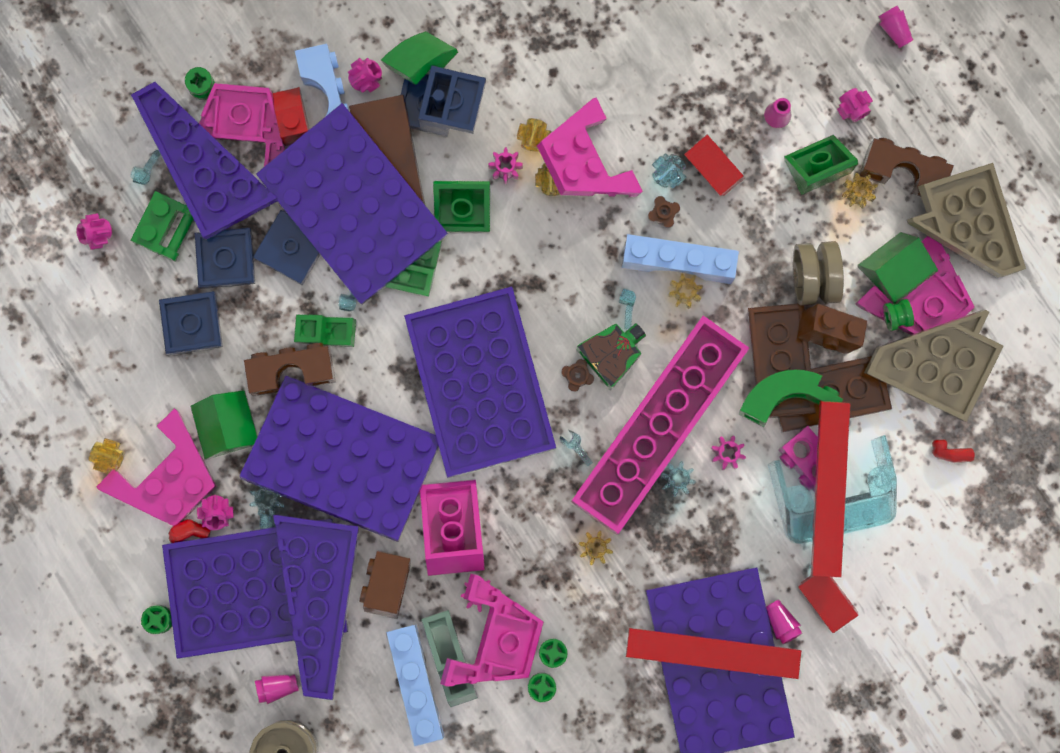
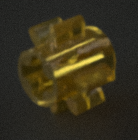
(532, 134)
(545, 180)
(863, 184)
(689, 284)
(106, 456)
(599, 555)

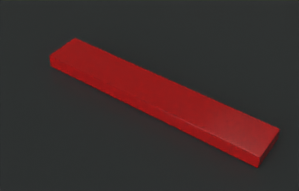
(830, 489)
(713, 653)

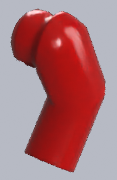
(952, 455)
(187, 529)

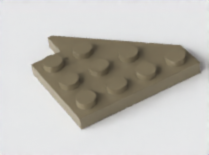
(972, 220)
(941, 364)

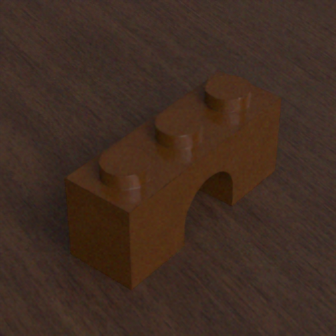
(884, 157)
(264, 371)

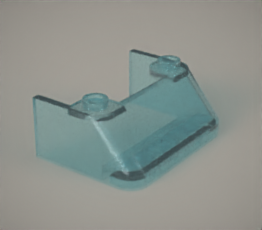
(861, 511)

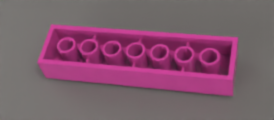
(660, 425)

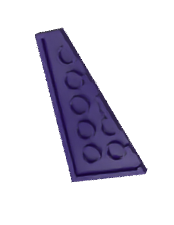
(207, 175)
(317, 584)

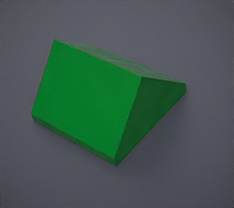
(820, 164)
(462, 205)
(899, 266)
(224, 423)

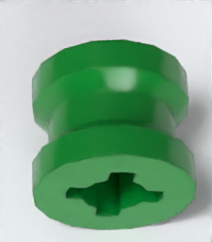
(202, 88)
(898, 314)
(152, 622)
(552, 656)
(541, 691)

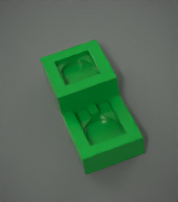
(325, 330)

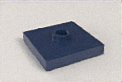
(287, 249)
(225, 259)
(190, 323)

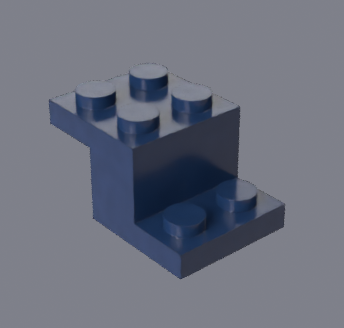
(444, 101)

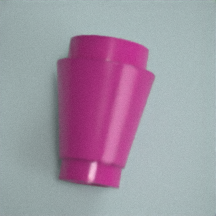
(896, 26)
(778, 118)
(783, 622)
(275, 687)

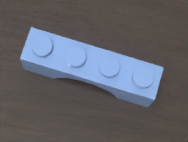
(317, 70)
(665, 255)
(415, 685)

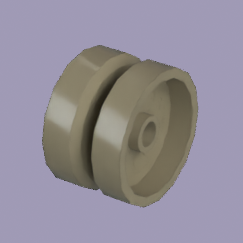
(818, 273)
(285, 735)

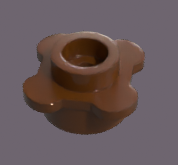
(664, 219)
(581, 368)

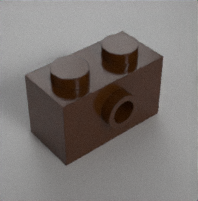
(832, 329)
(386, 584)

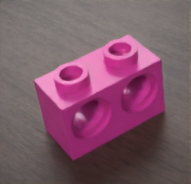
(802, 465)

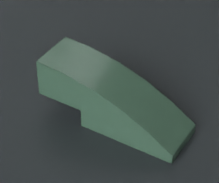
(444, 645)

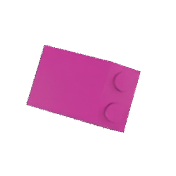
(451, 527)

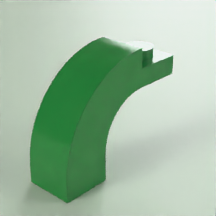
(784, 386)

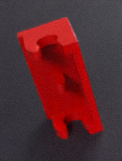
(714, 165)
(828, 601)

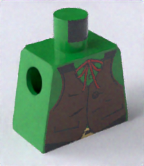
(612, 352)

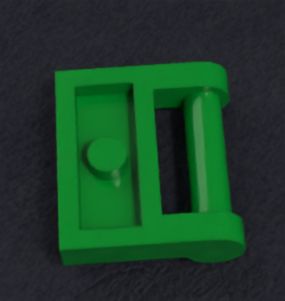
(157, 223)

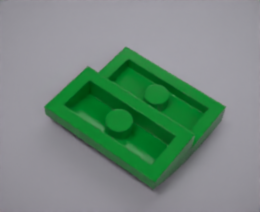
(416, 55)
(419, 275)

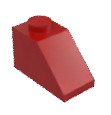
(290, 115)

